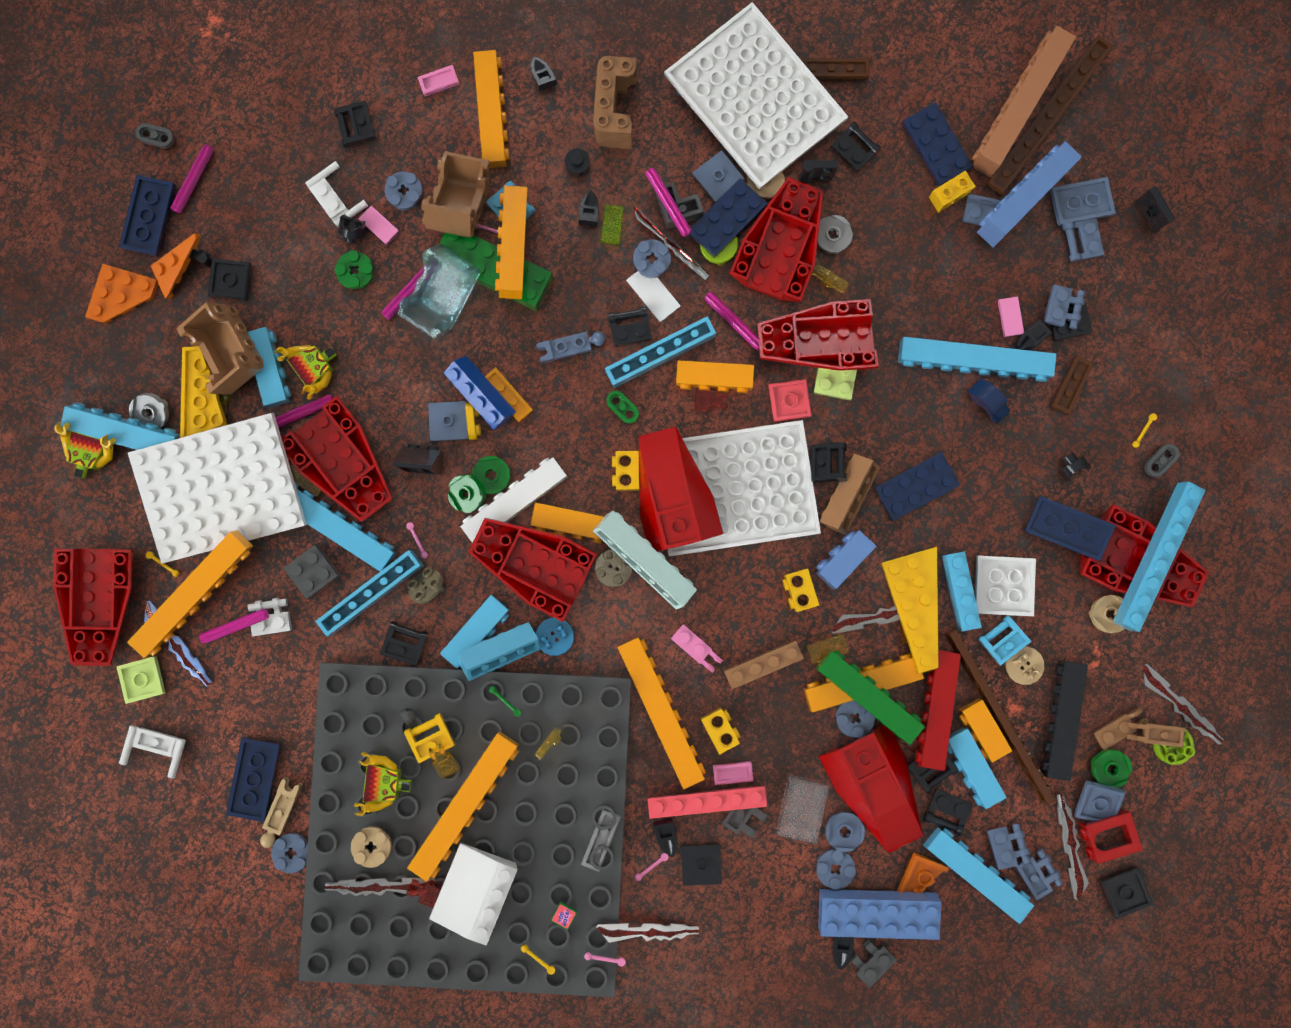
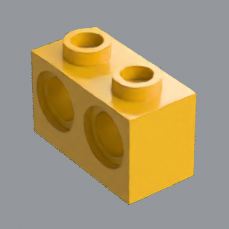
(952, 191)
(631, 471)
(806, 588)
(716, 732)

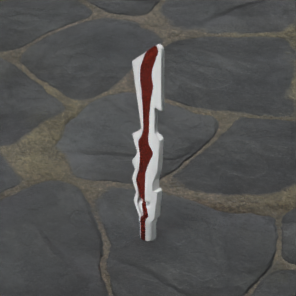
(648, 931)

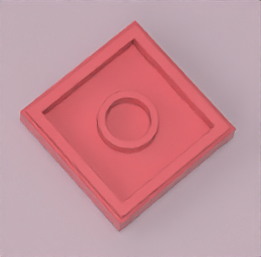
(789, 400)

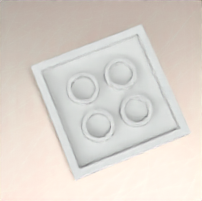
(1005, 585)

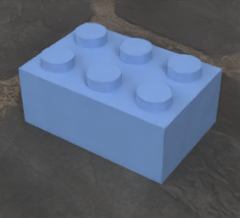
(844, 559)

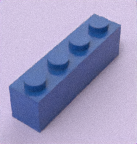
(479, 392)

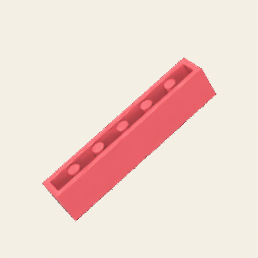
(707, 801)

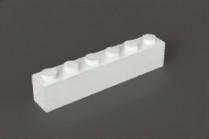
(518, 498)

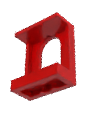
(1122, 819)

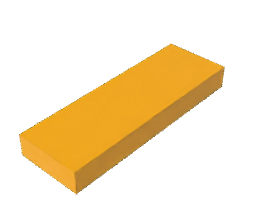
(509, 394)

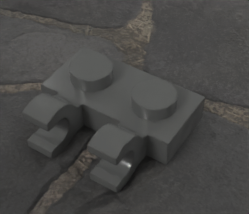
(737, 820)
(875, 965)

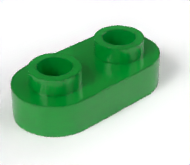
(623, 407)

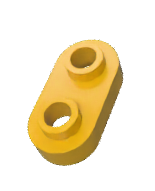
(473, 428)

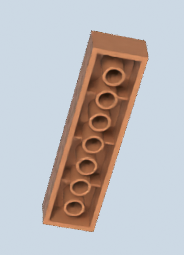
(1022, 101)

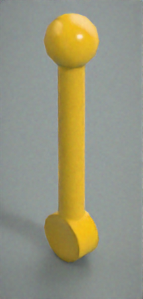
(1152, 417)
(150, 555)
(550, 969)

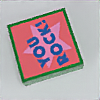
(564, 915)

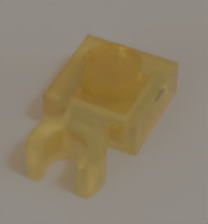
(553, 739)
(443, 763)

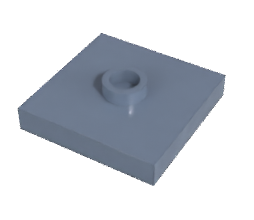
(717, 176)
(447, 421)
(1098, 801)

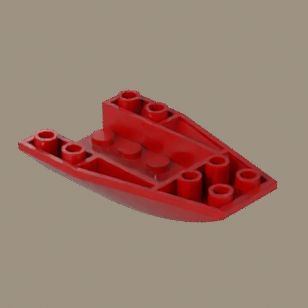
(782, 243)
(823, 337)
(339, 460)
(673, 493)
(1125, 553)
(534, 564)
(92, 601)
(876, 786)

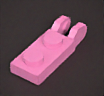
(694, 646)

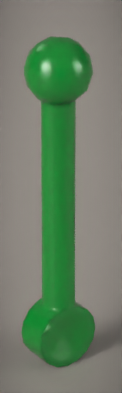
(493, 690)

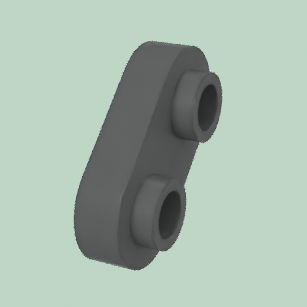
(156, 136)
(1161, 461)

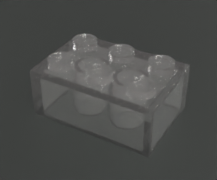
(802, 809)

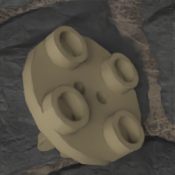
(610, 576)
(425, 586)

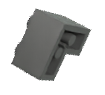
(689, 206)

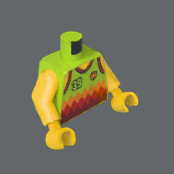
(310, 365)
(85, 450)
(381, 783)

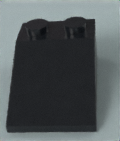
(419, 460)

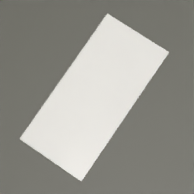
(654, 295)

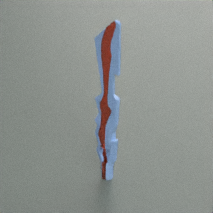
(182, 651)

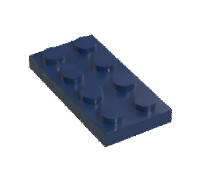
(937, 144)
(147, 215)
(727, 218)
(917, 486)
(1070, 528)
(253, 779)

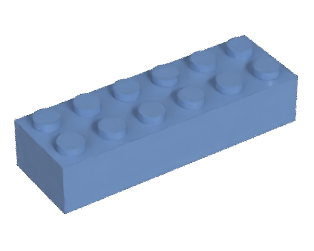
(1027, 193)
(879, 914)

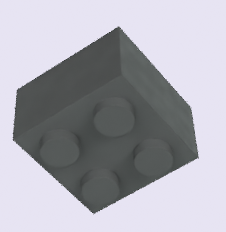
(313, 572)

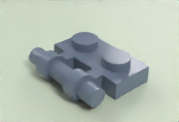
(1058, 305)
(1002, 847)
(1034, 878)

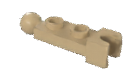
(279, 812)

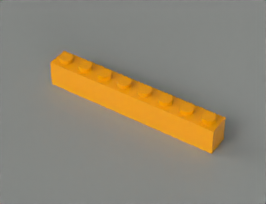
(190, 594)
(661, 713)
(463, 806)

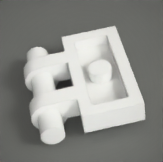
(276, 622)

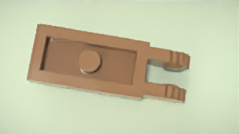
(1117, 729)
(1158, 734)

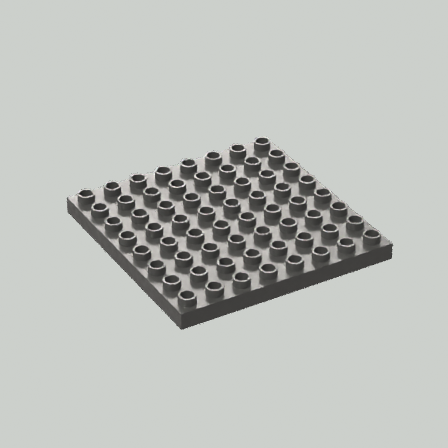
(534, 817)

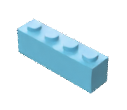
(272, 376)
(961, 591)
(478, 627)
(498, 651)
(975, 769)

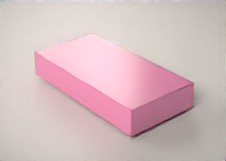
(438, 80)
(379, 225)
(1010, 317)
(733, 773)

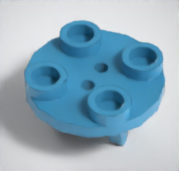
(561, 630)

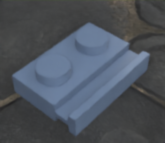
(978, 208)

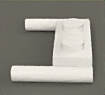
(328, 198)
(154, 742)

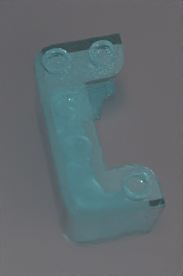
(440, 291)

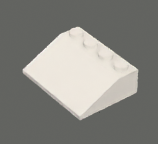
(473, 893)

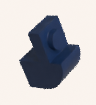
(991, 399)

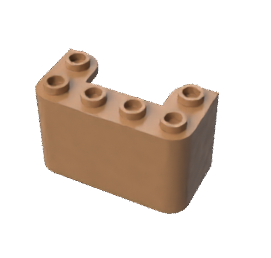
(613, 77)
(459, 195)
(224, 346)

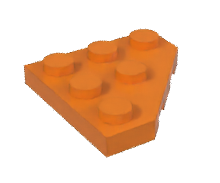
(118, 293)

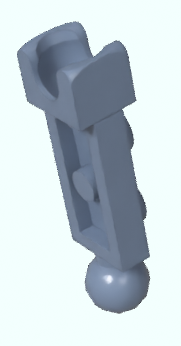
(570, 346)

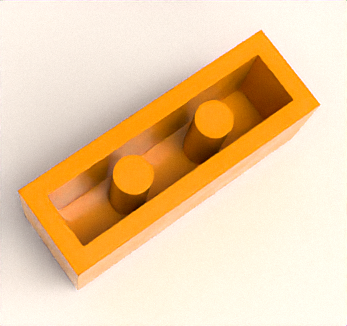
(984, 730)

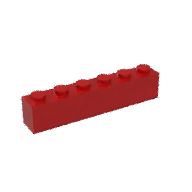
(938, 712)

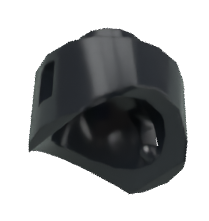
(577, 162)
(351, 229)
(1073, 464)

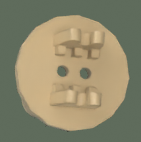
(1030, 673)

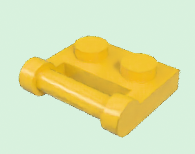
(421, 748)

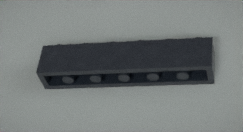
(1064, 720)

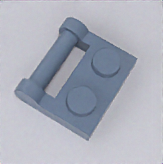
(1088, 237)

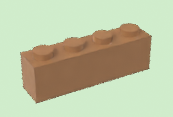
(850, 494)
(763, 664)

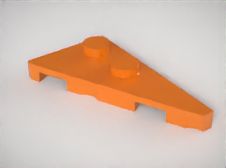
(171, 266)
(920, 874)

